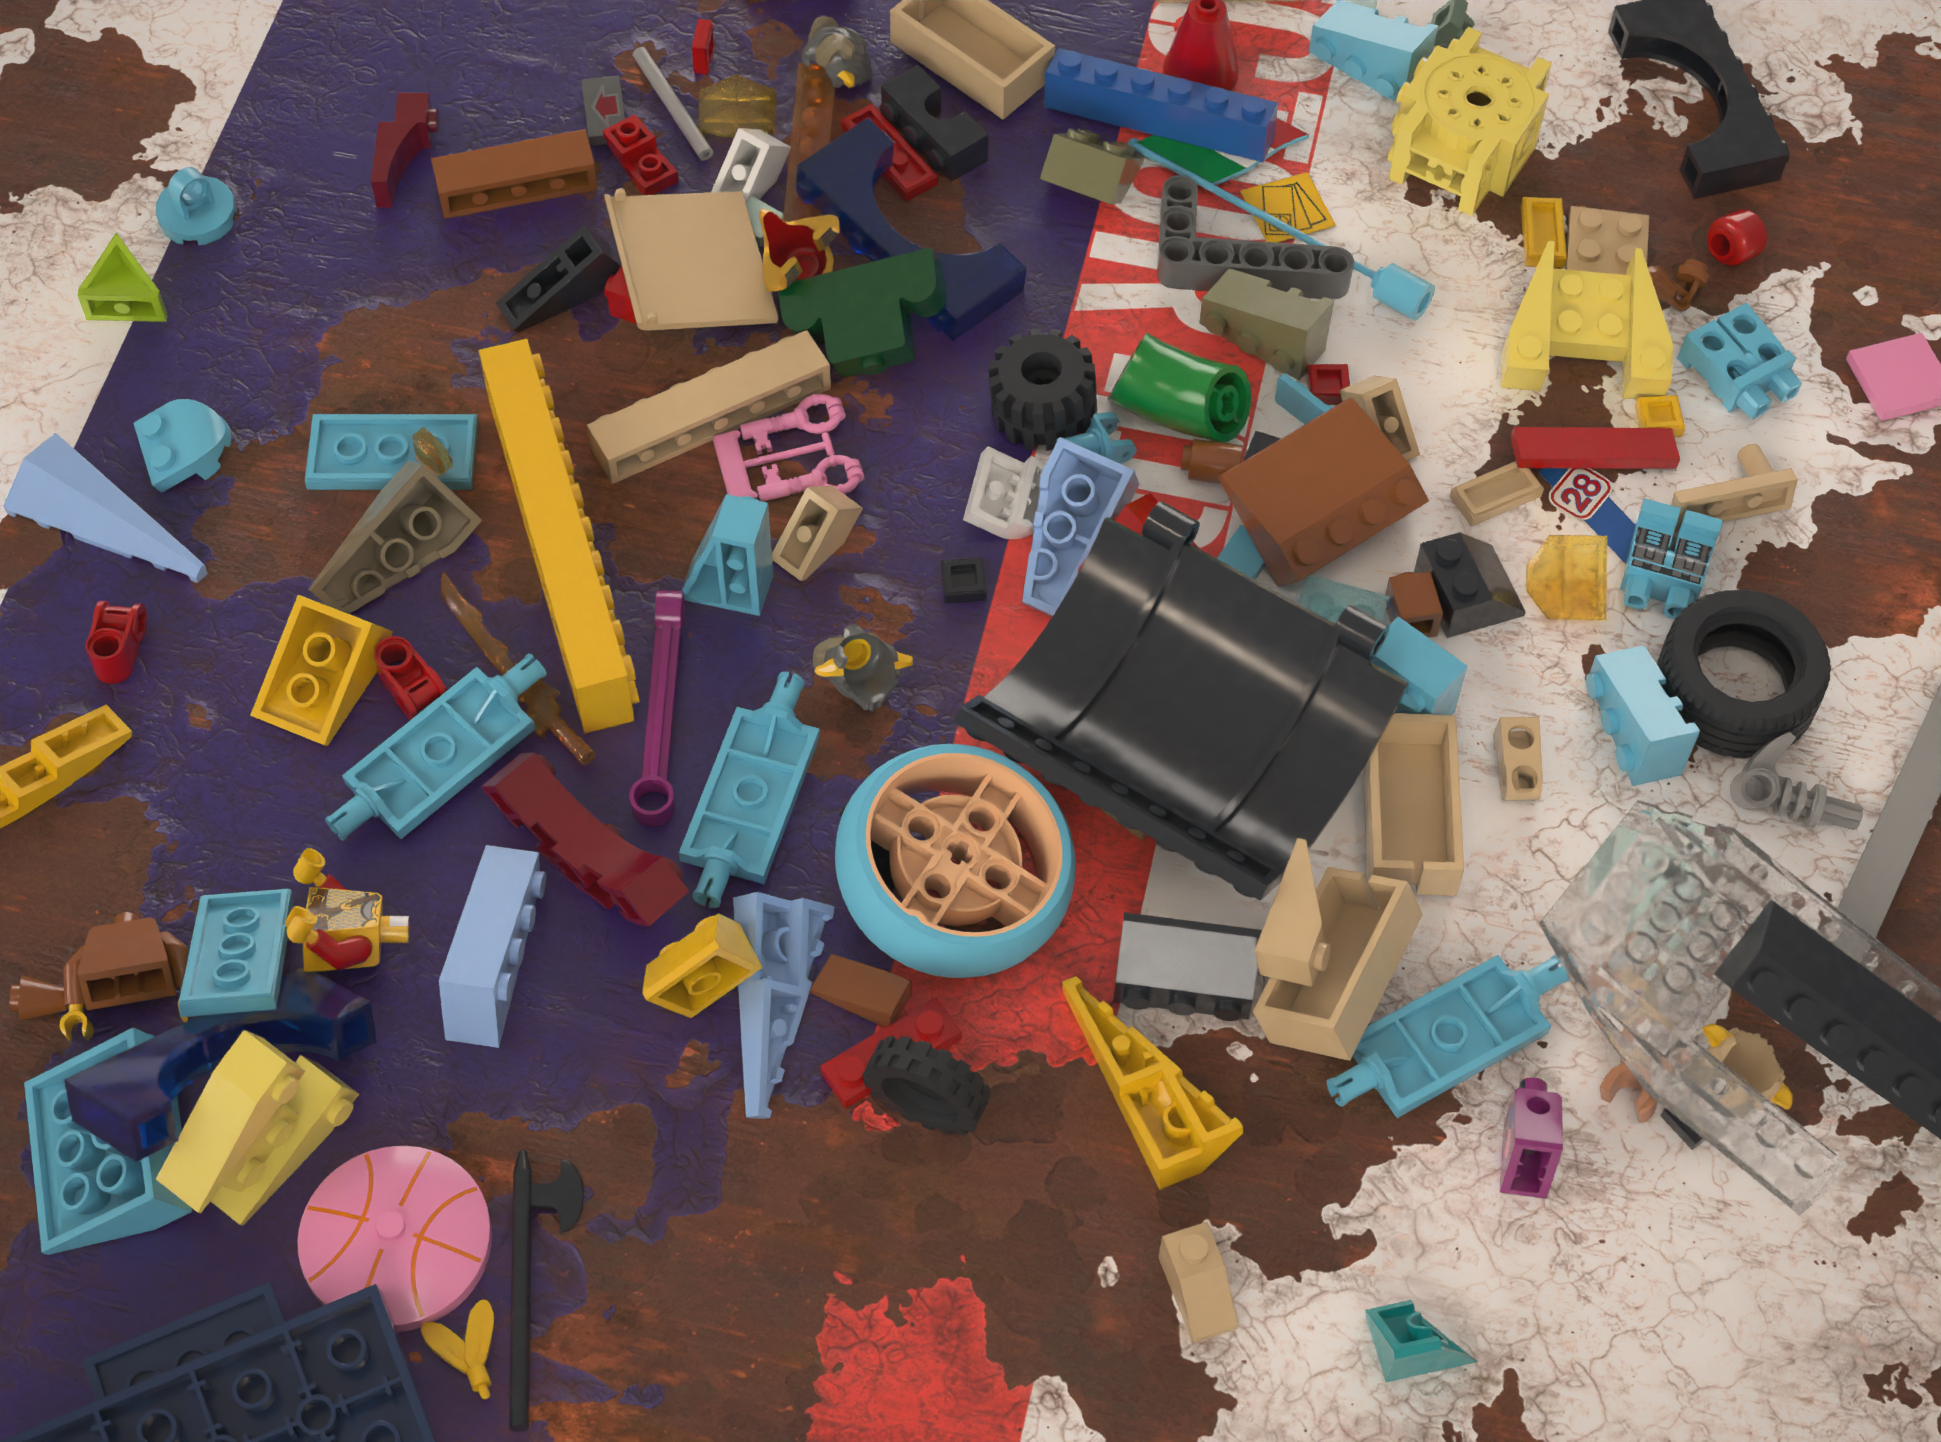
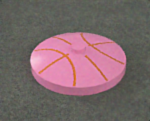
(397, 1223)

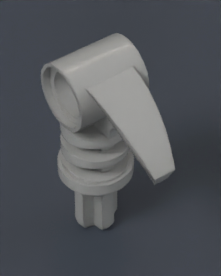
(1782, 796)

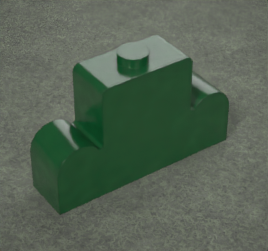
(867, 310)

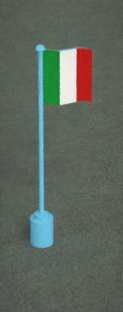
(1209, 168)

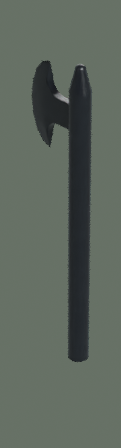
(566, 1199)

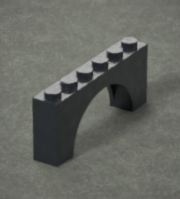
(1686, 35)

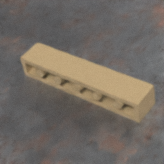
(708, 406)

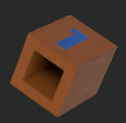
(1415, 601)

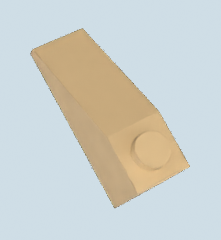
(1293, 935)

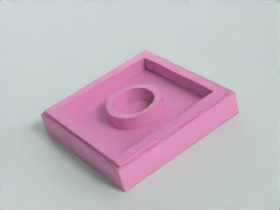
(1898, 376)

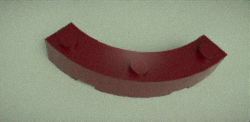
(581, 846)

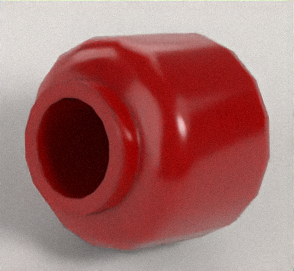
(1737, 237)

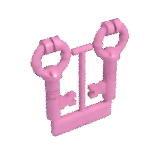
(734, 468)

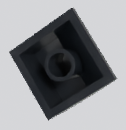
(1468, 583)

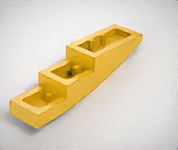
(58, 761)

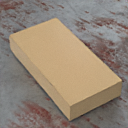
(1496, 493)

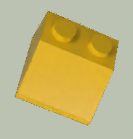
(700, 967)

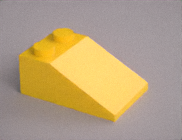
(318, 670)

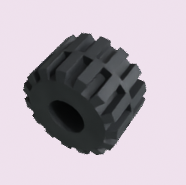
(1042, 388)

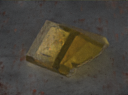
(735, 105)
(1569, 577)

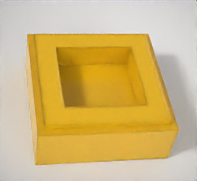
(1660, 413)

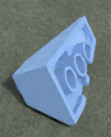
(1074, 500)

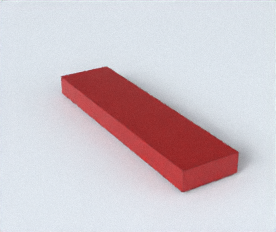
(1595, 447)

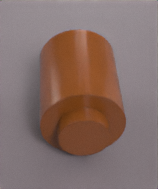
(1210, 459)

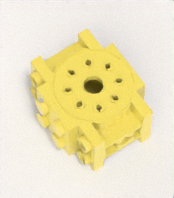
(1468, 120)

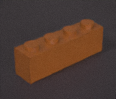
(514, 173)

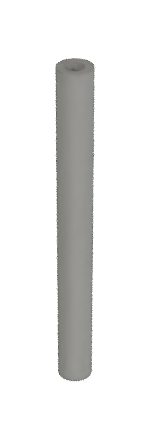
(672, 103)

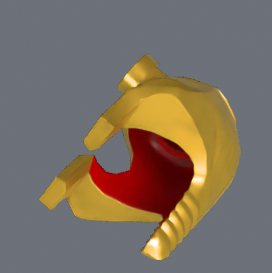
(796, 248)

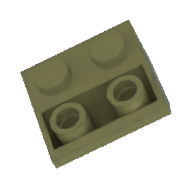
(1091, 167)

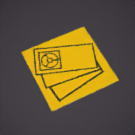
(1292, 202)

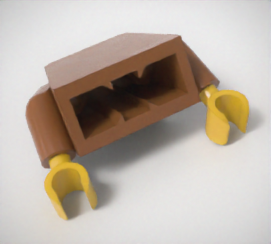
(121, 966)

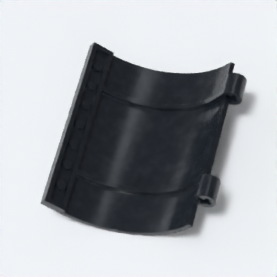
(1194, 702)

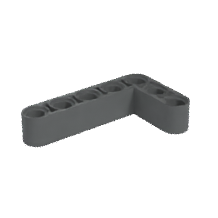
(1200, 262)

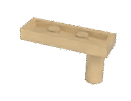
(1744, 497)

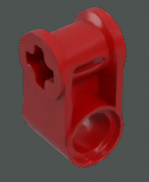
(115, 640)
(410, 683)

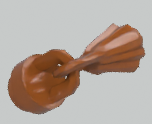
(1690, 274)

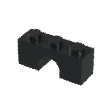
(949, 144)

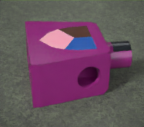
(1536, 1125)

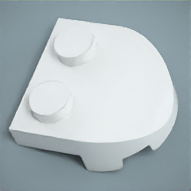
(1004, 495)

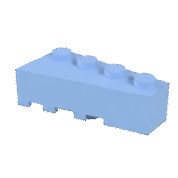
(490, 945)

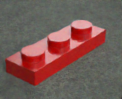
(926, 1023)

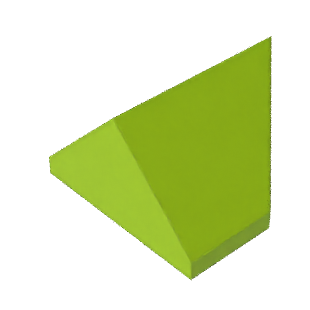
(120, 288)

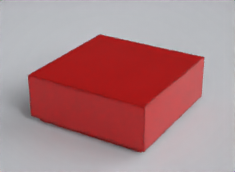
(703, 46)
(1326, 381)

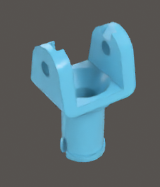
(1098, 440)

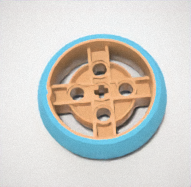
(994, 794)

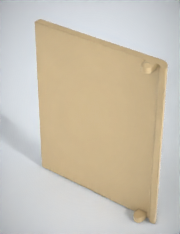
(690, 260)

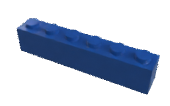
(1160, 104)

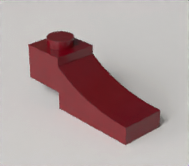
(400, 142)

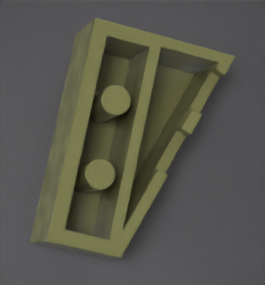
(1268, 321)

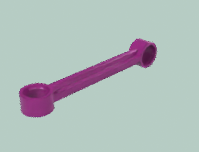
(668, 630)

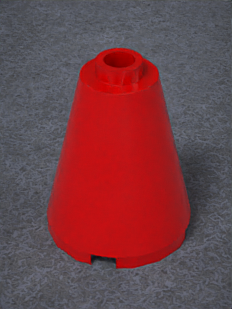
(1204, 46)

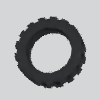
(926, 1085)

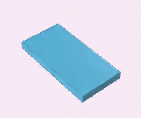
(372, 448)
(236, 953)

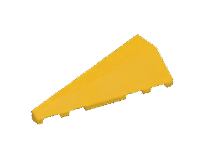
(1168, 1116)

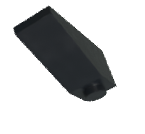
(561, 281)

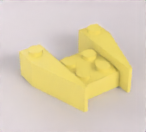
(1590, 319)
(253, 1128)

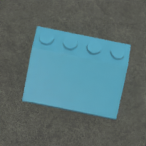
(82, 1183)

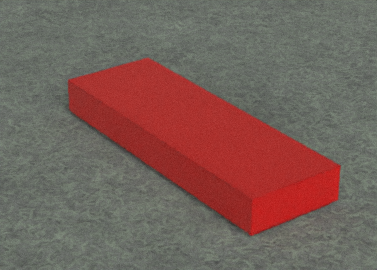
(908, 172)

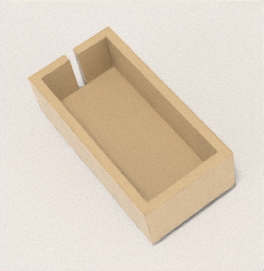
(974, 49)
(1415, 804)
(1362, 960)

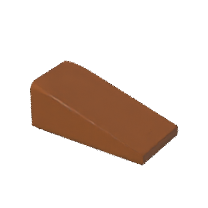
(863, 989)

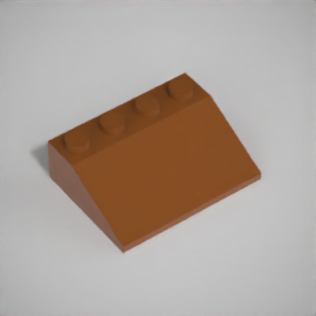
(1321, 491)

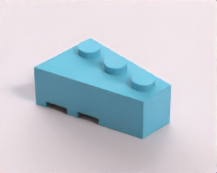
(1371, 46)
(733, 558)
(1640, 716)

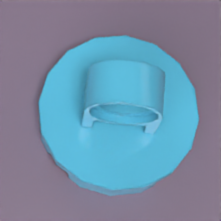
(195, 208)

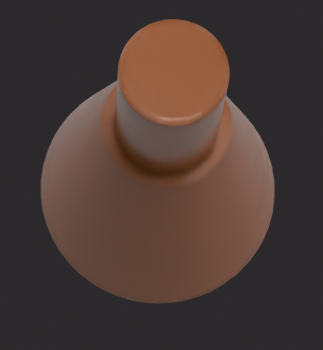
(36, 998)

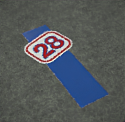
(1586, 497)

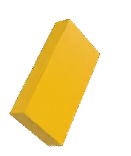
(1543, 222)

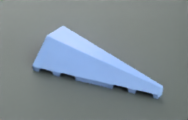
(70, 494)
(774, 998)

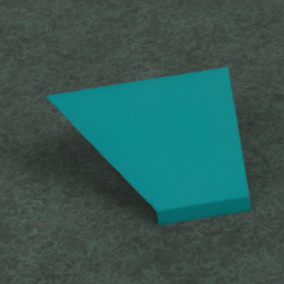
(1410, 1343)

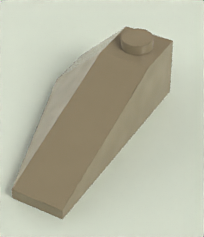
(396, 537)

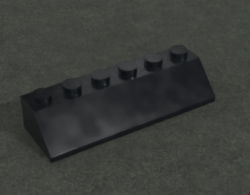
(1840, 1011)

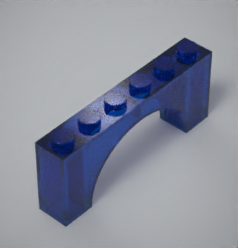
(842, 183)
(132, 1093)

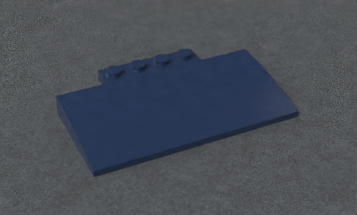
(253, 1378)

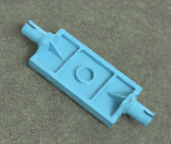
(438, 751)
(750, 793)
(1449, 1034)

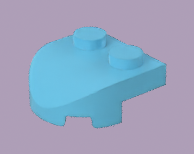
(181, 441)

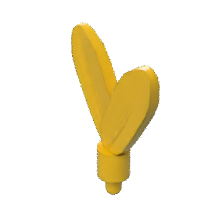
(470, 1355)

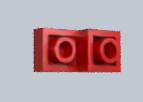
(639, 157)

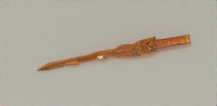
(539, 697)

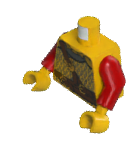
(339, 924)

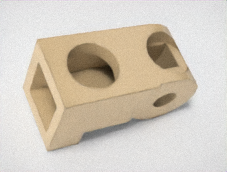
(1519, 757)

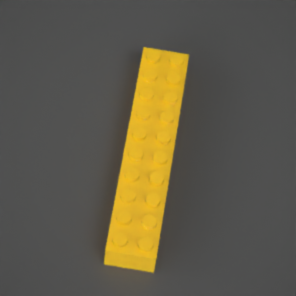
(560, 537)

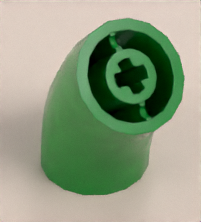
(1183, 391)

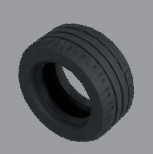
(1756, 624)

